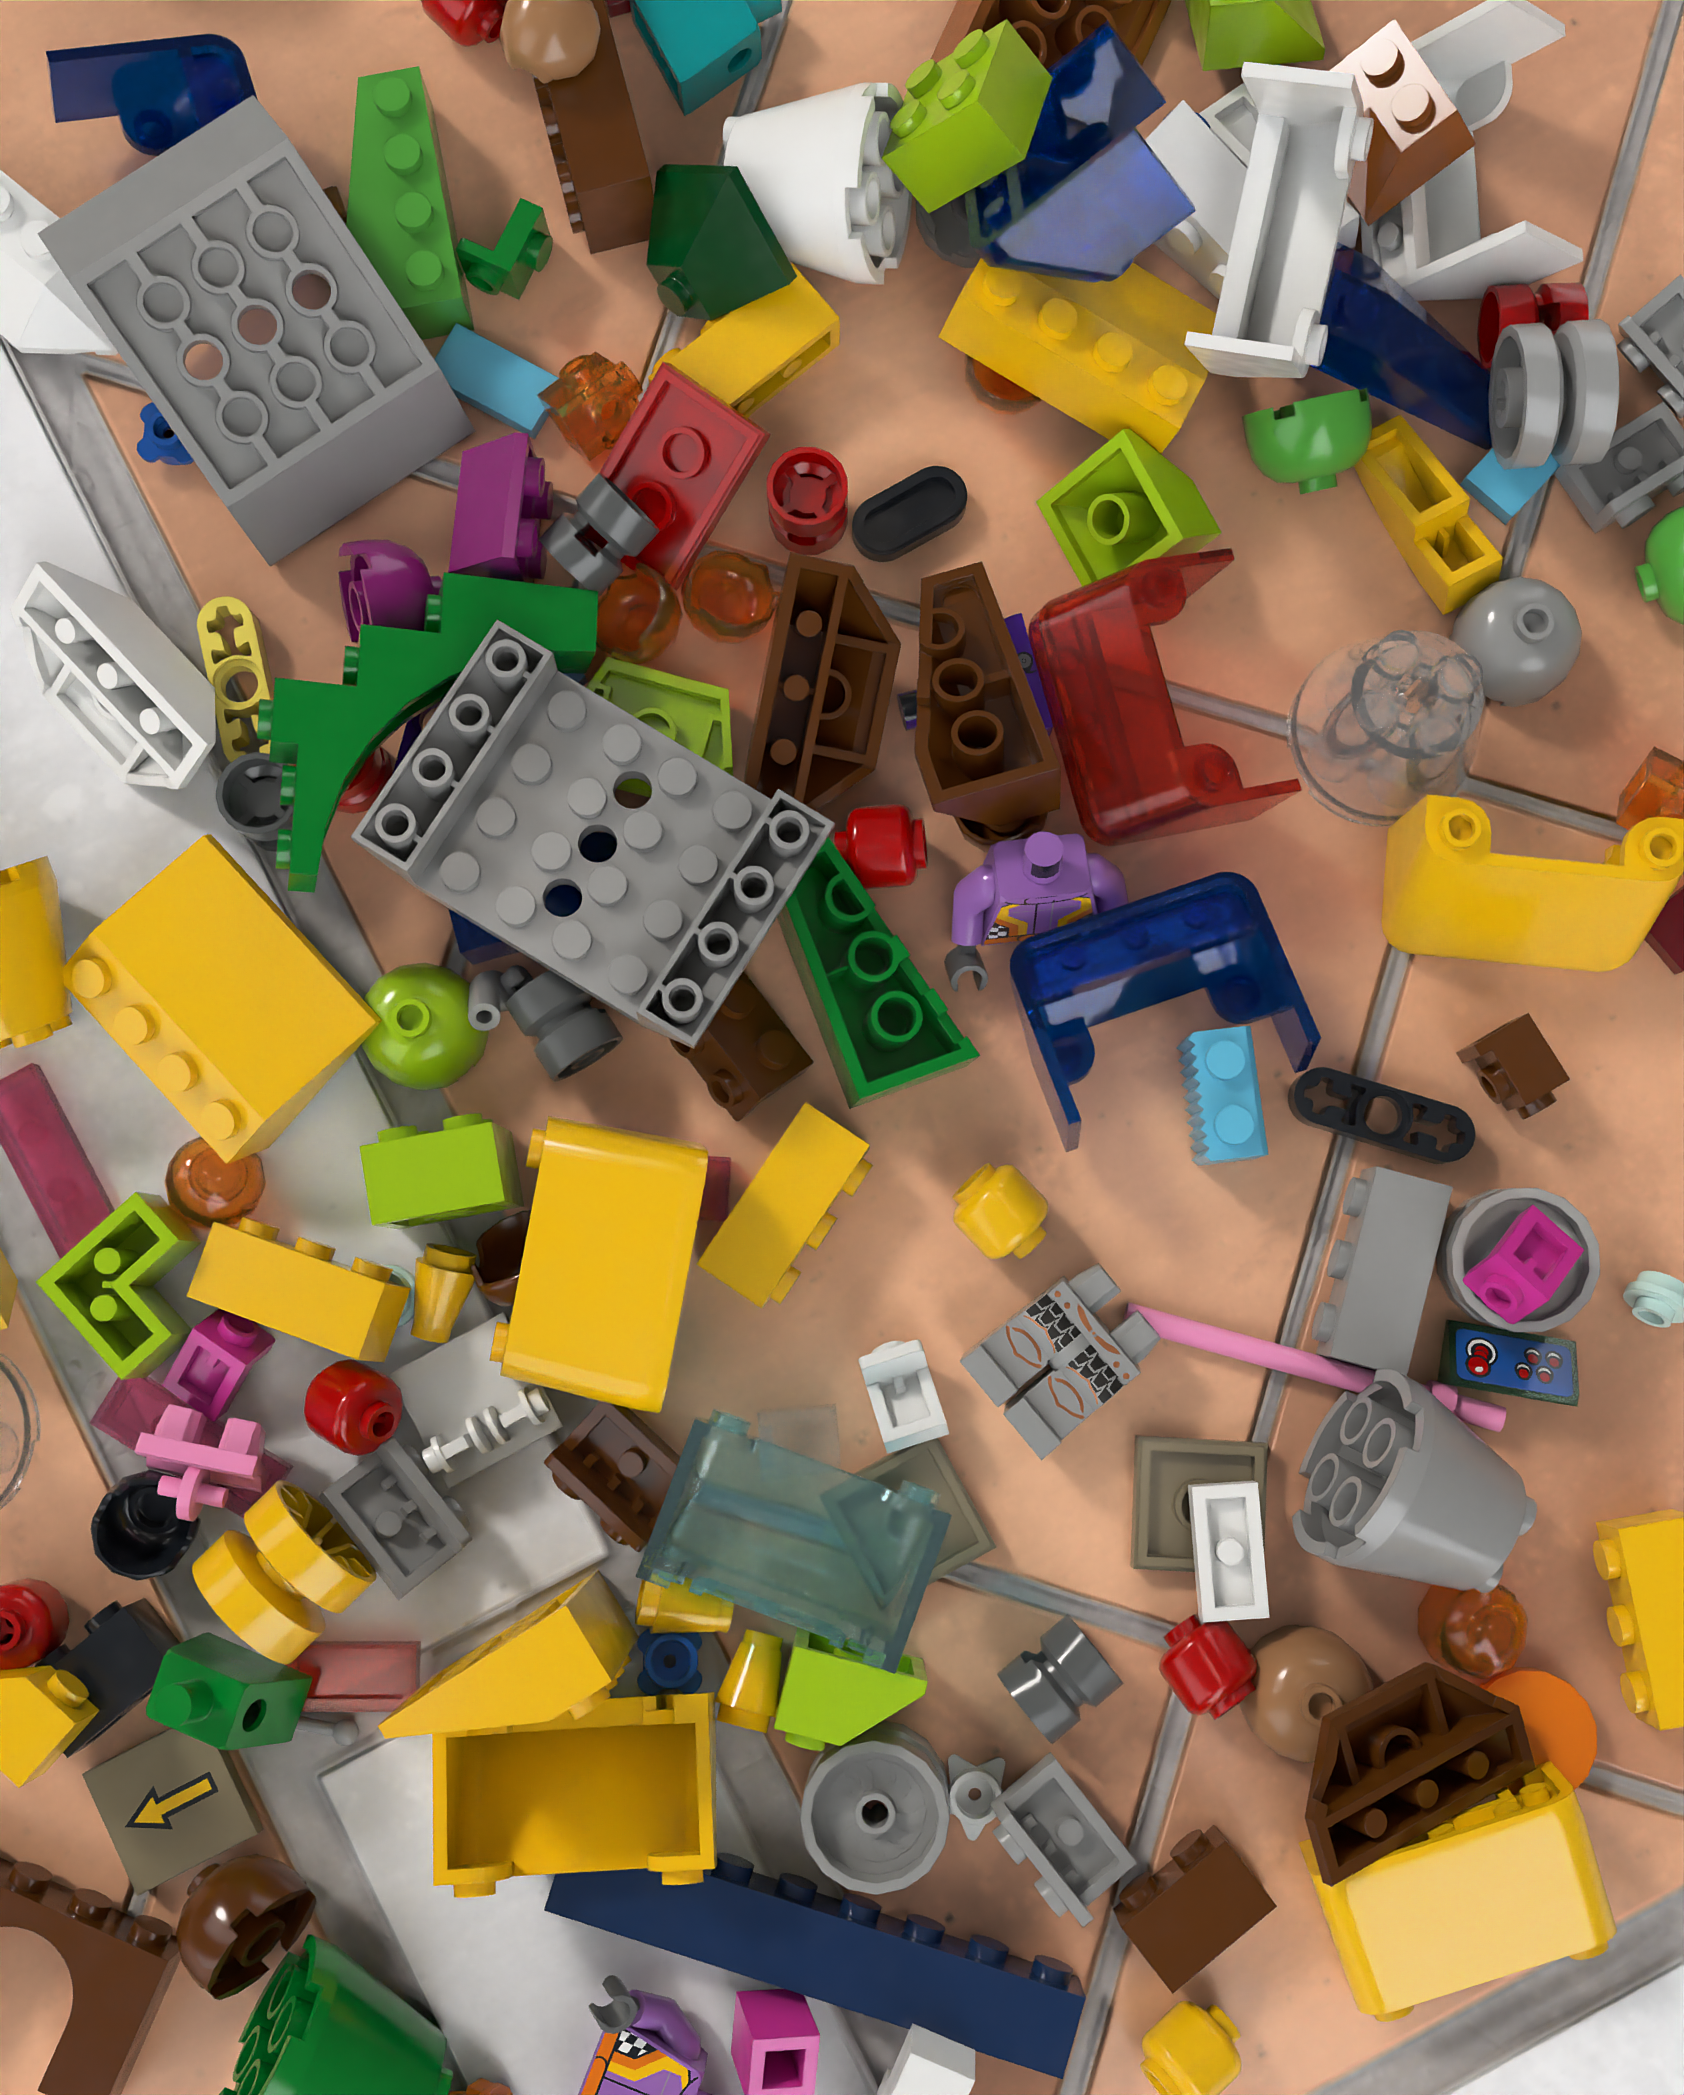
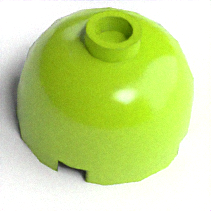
(423, 1027)

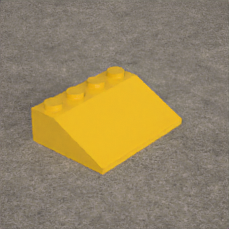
(1087, 348)
(219, 1000)
(531, 1671)

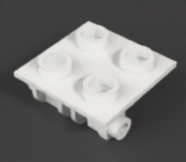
(468, 1409)

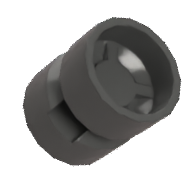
(614, 518)
(250, 799)
(567, 1026)
(1059, 1679)

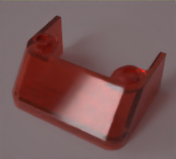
(1117, 715)

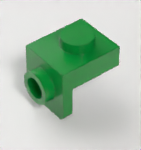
(520, 251)

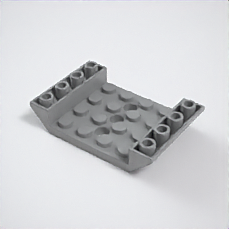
(291, 425)
(527, 768)

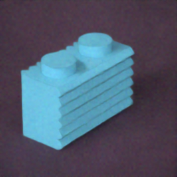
(1223, 1096)

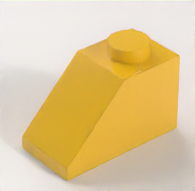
(39, 1719)

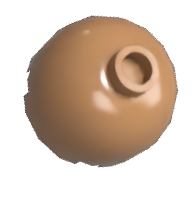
(1296, 1683)

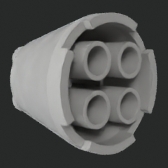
(1409, 1490)

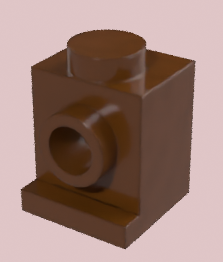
(1517, 1066)

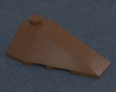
(976, 714)

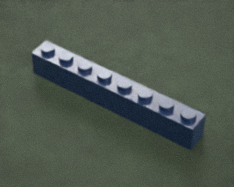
(842, 1954)

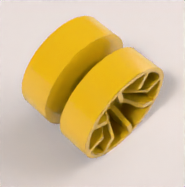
(280, 1575)

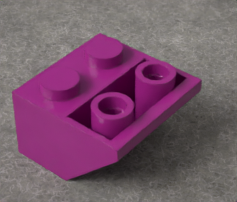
(501, 511)

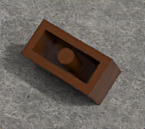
(1192, 1907)

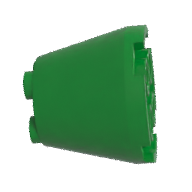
(336, 2032)

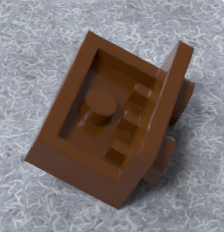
(745, 1051)
(617, 1471)

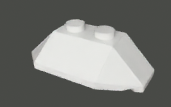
(36, 300)
(116, 678)

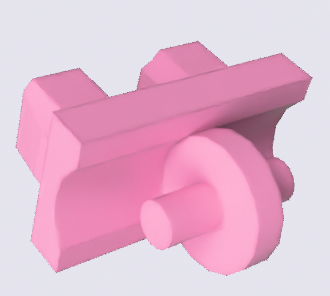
(178, 1452)

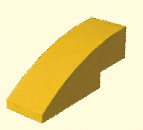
(1427, 516)

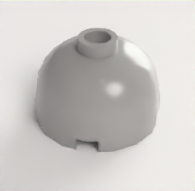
(1521, 637)

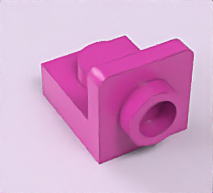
(1524, 1266)
(217, 1362)

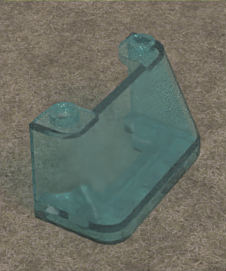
(796, 1539)

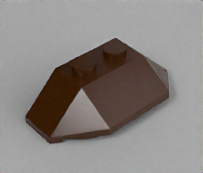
(822, 685)
(1407, 1764)

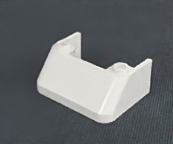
(1286, 223)
(1434, 235)

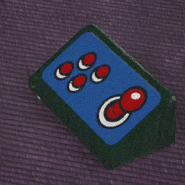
(1509, 1363)

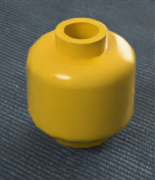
(1000, 1211)
(1191, 2051)

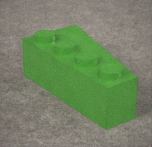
(403, 202)

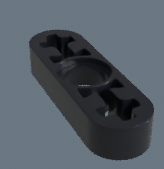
(1421, 1145)

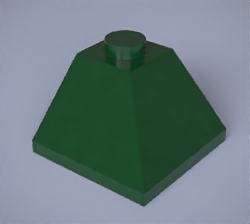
(711, 242)

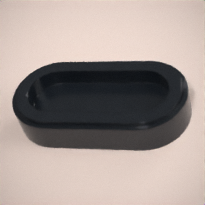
(909, 513)

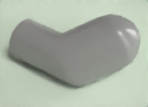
(490, 993)

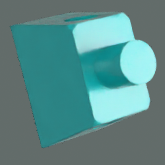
(702, 42)

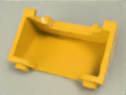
(1465, 903)
(603, 1262)
(579, 1795)
(1470, 1900)

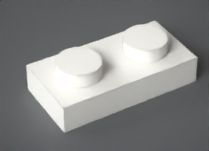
(1228, 1551)

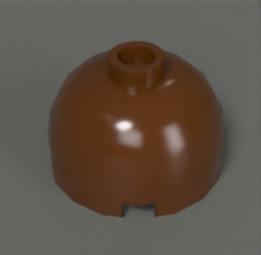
(237, 1920)

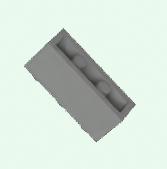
(1381, 1269)

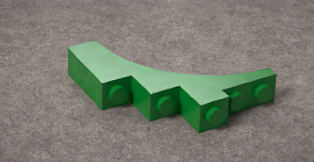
(391, 680)

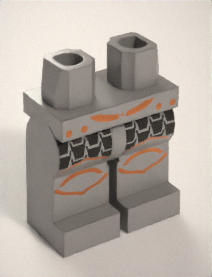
(1083, 1355)

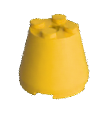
(31, 955)

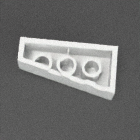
(1213, 183)

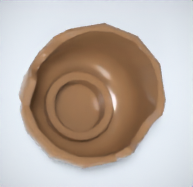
(550, 36)

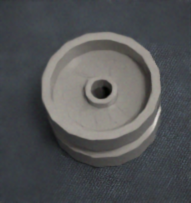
(1553, 394)
(1478, 1227)
(877, 1846)

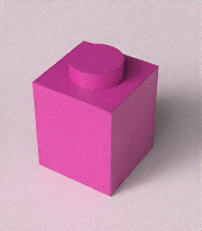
(774, 2043)

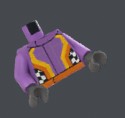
(1027, 891)
(643, 2046)

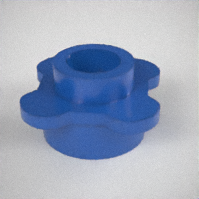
(155, 445)
(656, 1675)

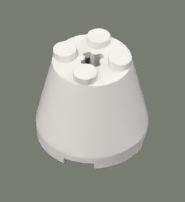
(824, 179)

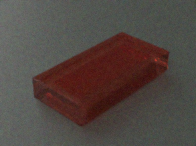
(359, 1675)

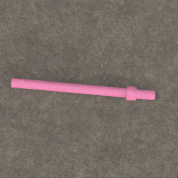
(1305, 1364)

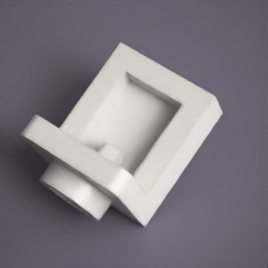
(903, 1394)

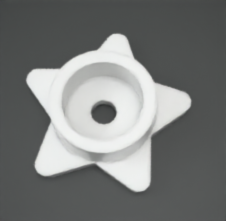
(964, 1777)

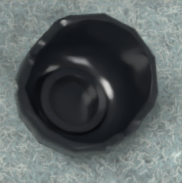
(139, 1530)

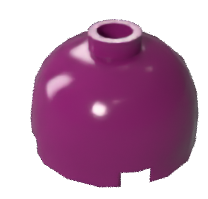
(384, 586)

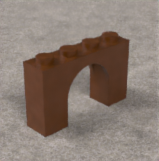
(116, 1973)

